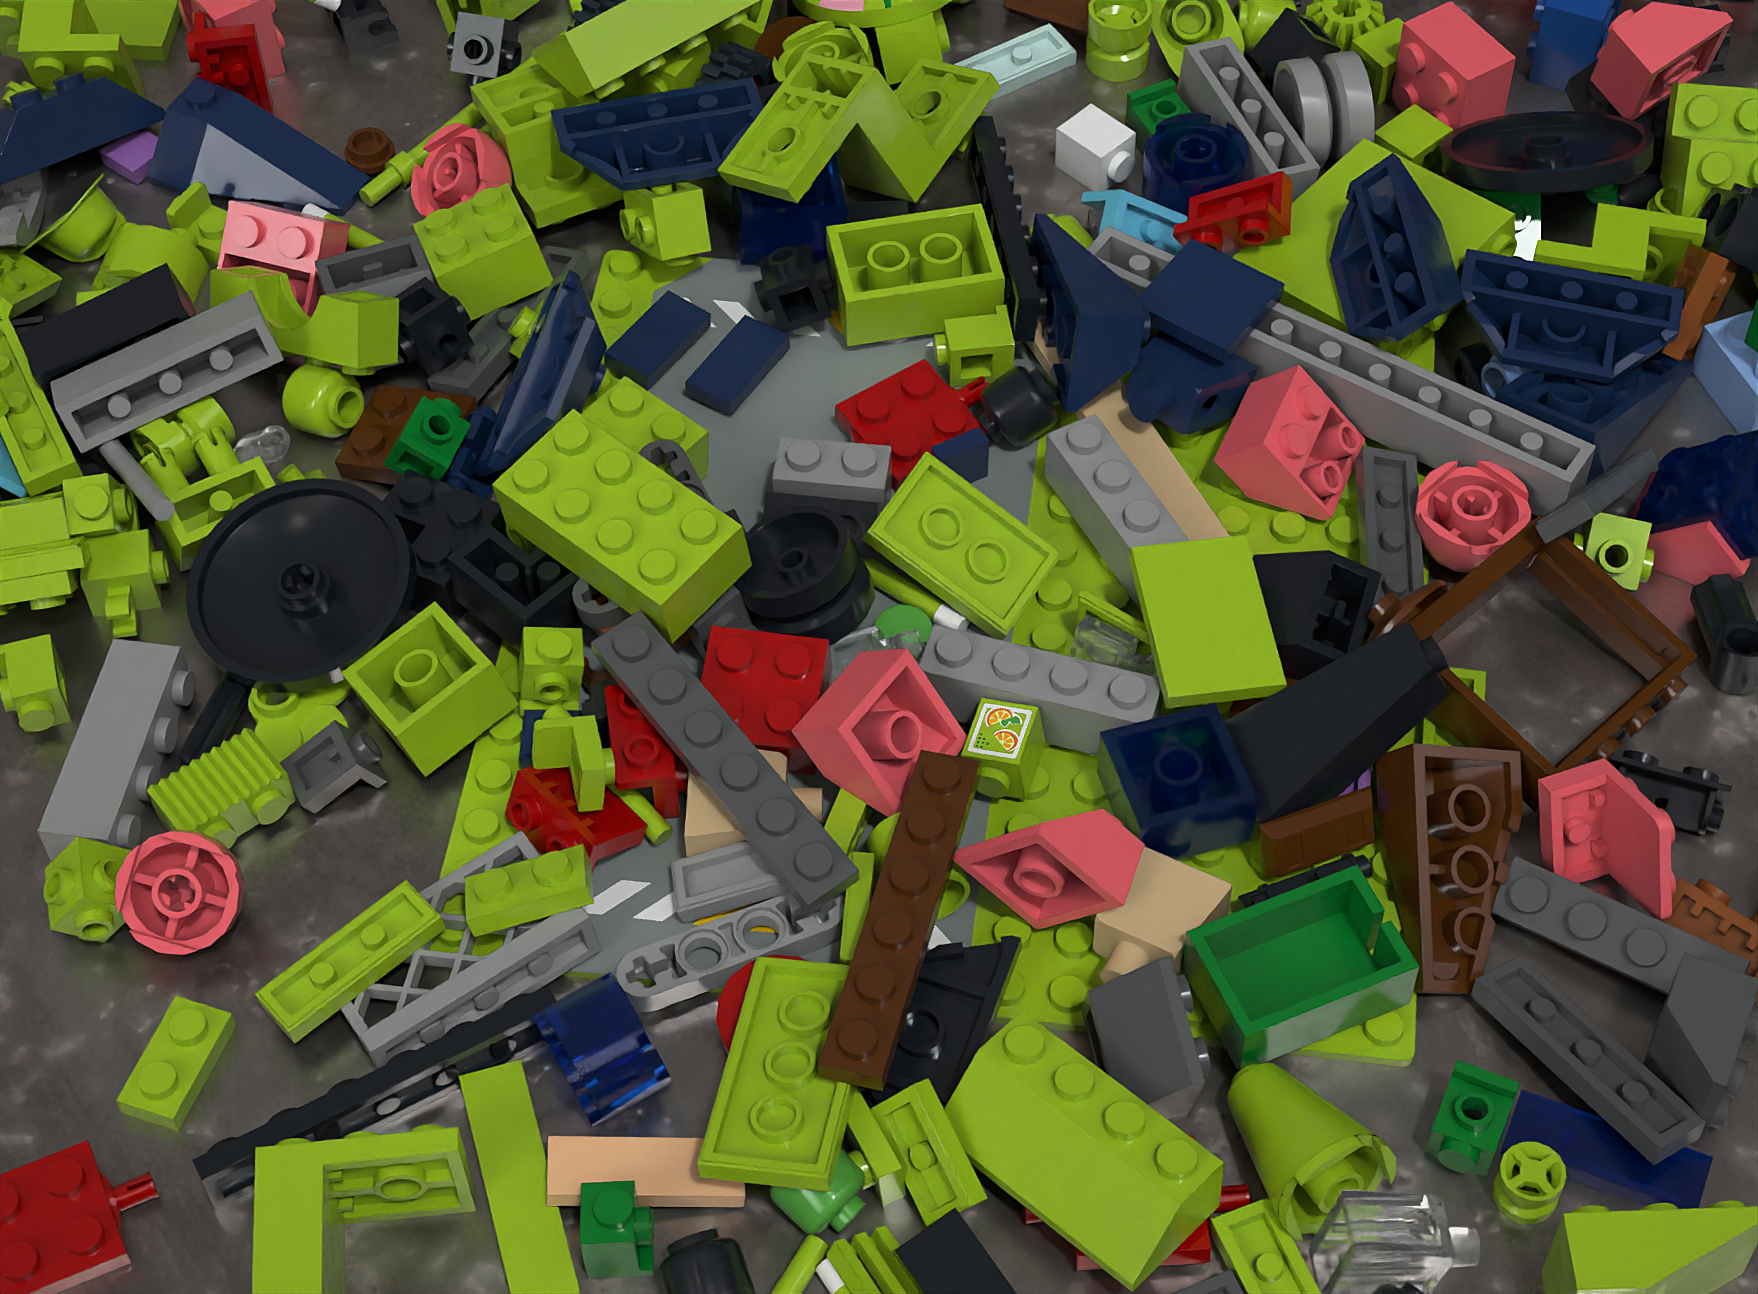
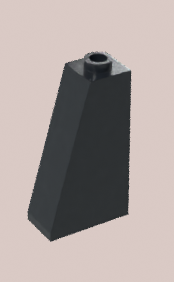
(1337, 721)

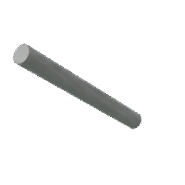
(137, 479)

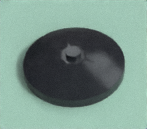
(1546, 152)
(300, 584)

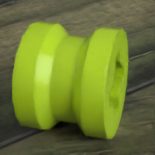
(1532, 1166)

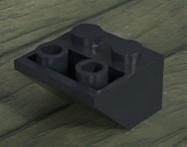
(1315, 606)

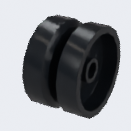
(805, 575)

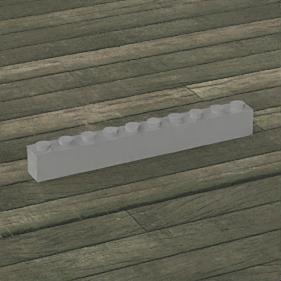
(1389, 395)

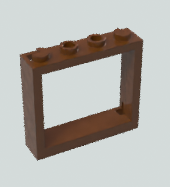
(1600, 605)

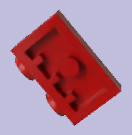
(230, 59)
(548, 815)

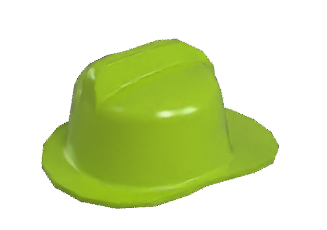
(1189, 23)
(85, 229)

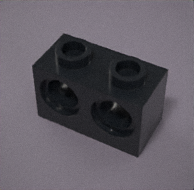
(1732, 225)

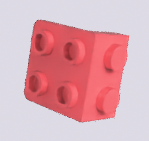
(1603, 825)

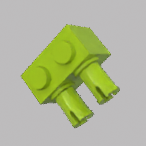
(206, 501)

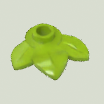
(298, 718)

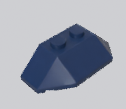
(67, 122)
(659, 134)
(1391, 257)
(1567, 316)
(552, 375)

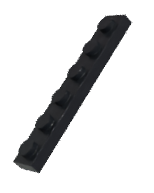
(1003, 213)
(383, 1095)

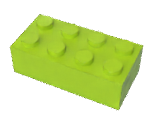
(623, 524)

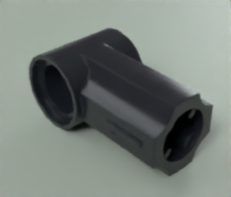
(1728, 633)

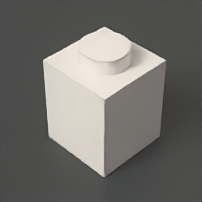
(1095, 149)

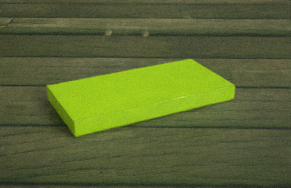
(772, 1109)

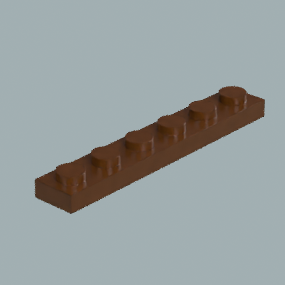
(900, 921)

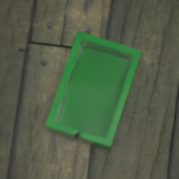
(1298, 967)

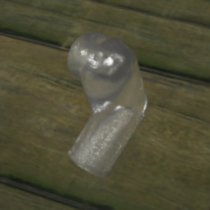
(269, 444)

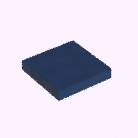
(1209, 299)

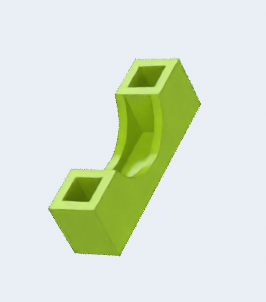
(345, 329)

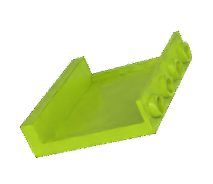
(1304, 255)

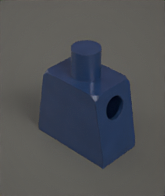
(1186, 385)

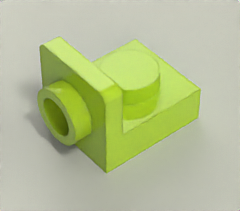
(197, 215)

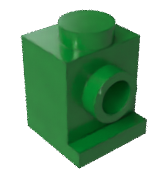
(1149, 107)
(428, 438)
(1471, 1119)
(615, 1231)

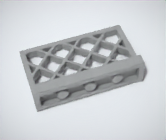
(477, 984)

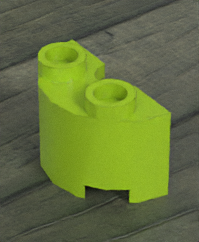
(145, 247)

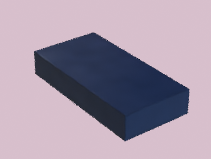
(657, 339)
(737, 365)

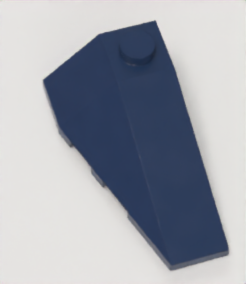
(247, 154)
(1088, 317)
(1597, 411)

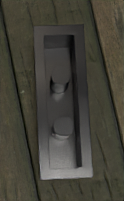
(106, 325)

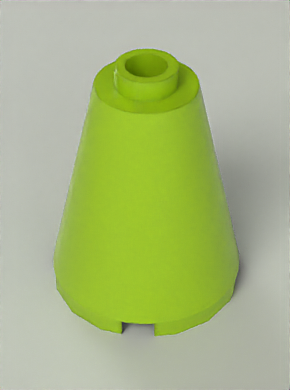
(1303, 1146)

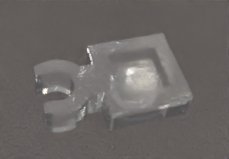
(1109, 646)

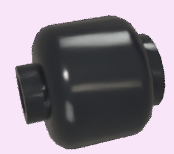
(1019, 406)
(705, 1266)

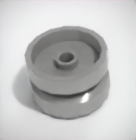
(1326, 102)

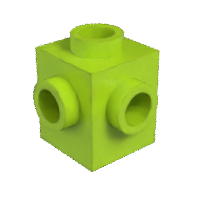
(1626, 541)
(82, 889)

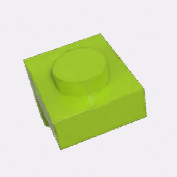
(576, 745)

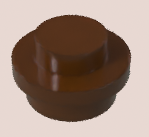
(369, 150)

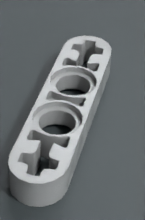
(727, 938)

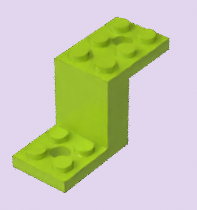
(849, 109)
(316, 1188)

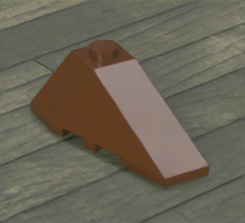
(1446, 845)

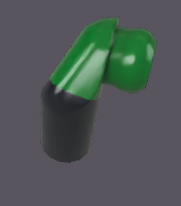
(1626, 195)

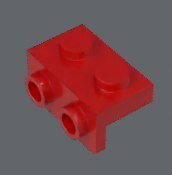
(1239, 214)
(642, 754)

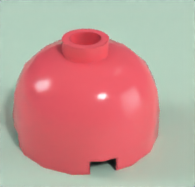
(458, 168)
(1469, 512)
(179, 891)

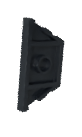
(949, 1016)

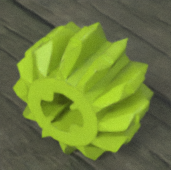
(1346, 18)

